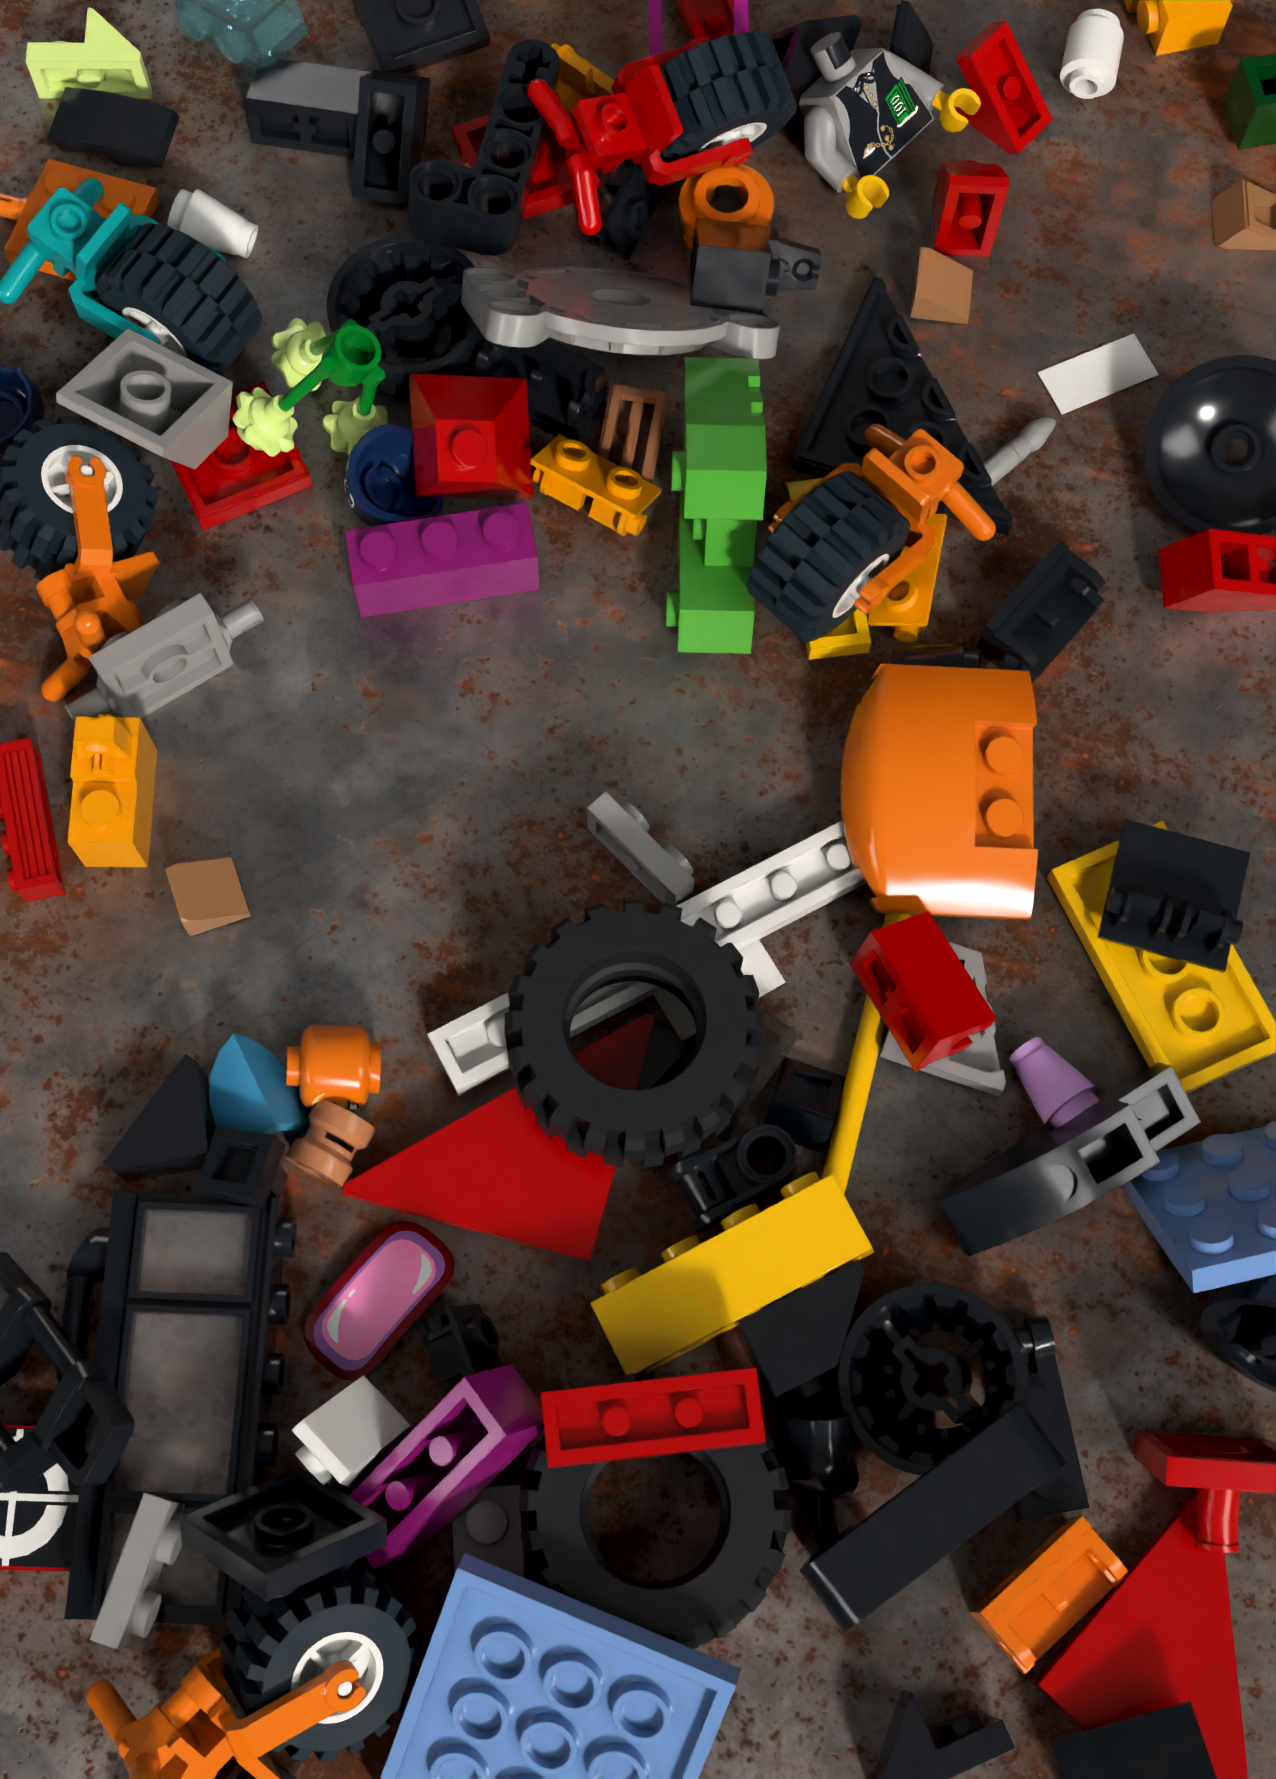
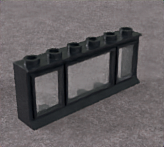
(194, 1359)

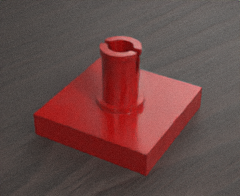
(1218, 1470)

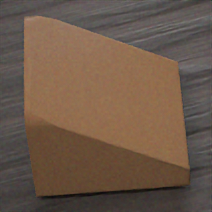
(1245, 218)
(941, 288)
(207, 894)

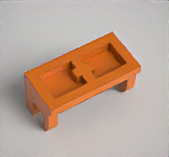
(1049, 1592)

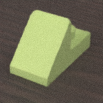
(100, 63)

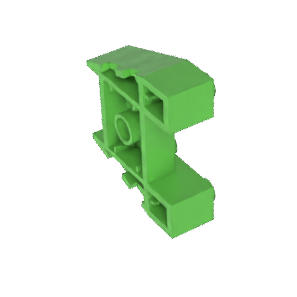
(719, 504)

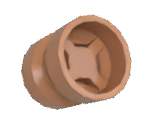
(324, 1157)

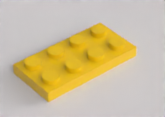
(1175, 1010)

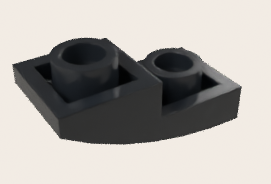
(113, 124)

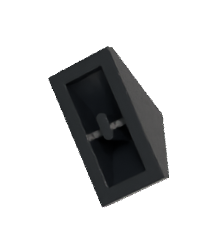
(170, 1131)

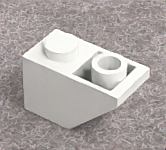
(350, 1435)

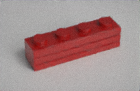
(28, 823)

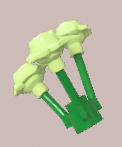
(305, 360)

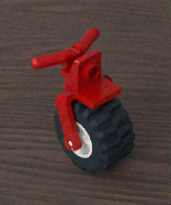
(672, 115)

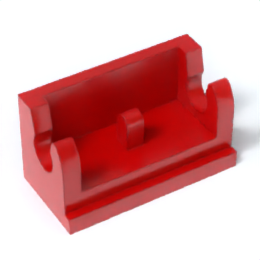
(921, 989)

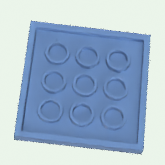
(553, 1691)

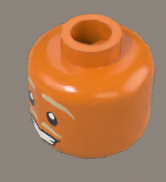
(334, 1065)

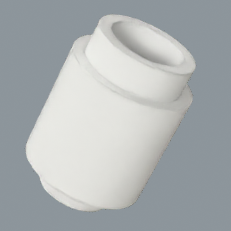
(1092, 54)

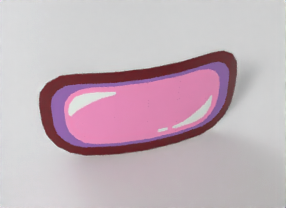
(378, 1299)

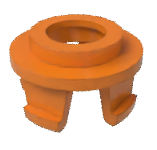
(701, 188)

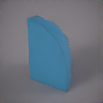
(252, 1092)

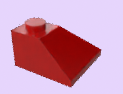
(471, 437)

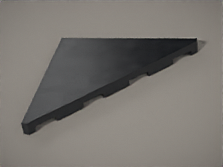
(888, 384)

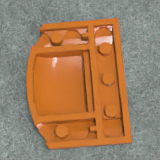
(943, 791)

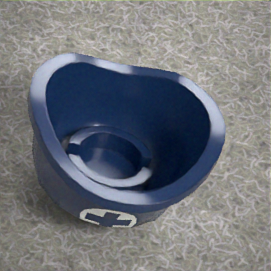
(382, 479)

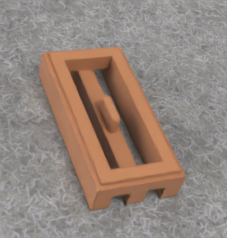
(639, 397)

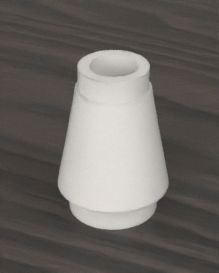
(212, 223)

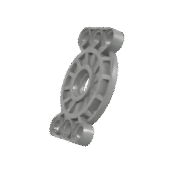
(608, 313)

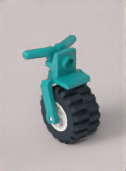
(142, 275)

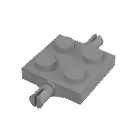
(163, 658)

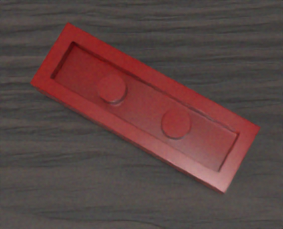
(652, 1418)

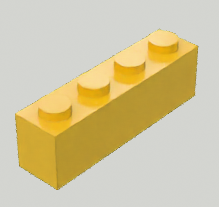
(730, 1276)

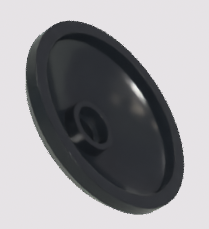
(1187, 442)

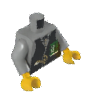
(867, 113)

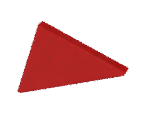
(505, 1173)
(1159, 1645)

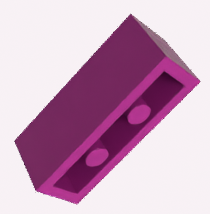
(443, 559)
(450, 1459)

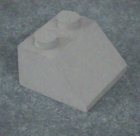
(153, 399)

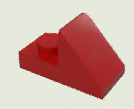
(1010, 100)

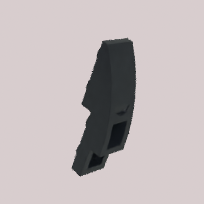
(1071, 1166)

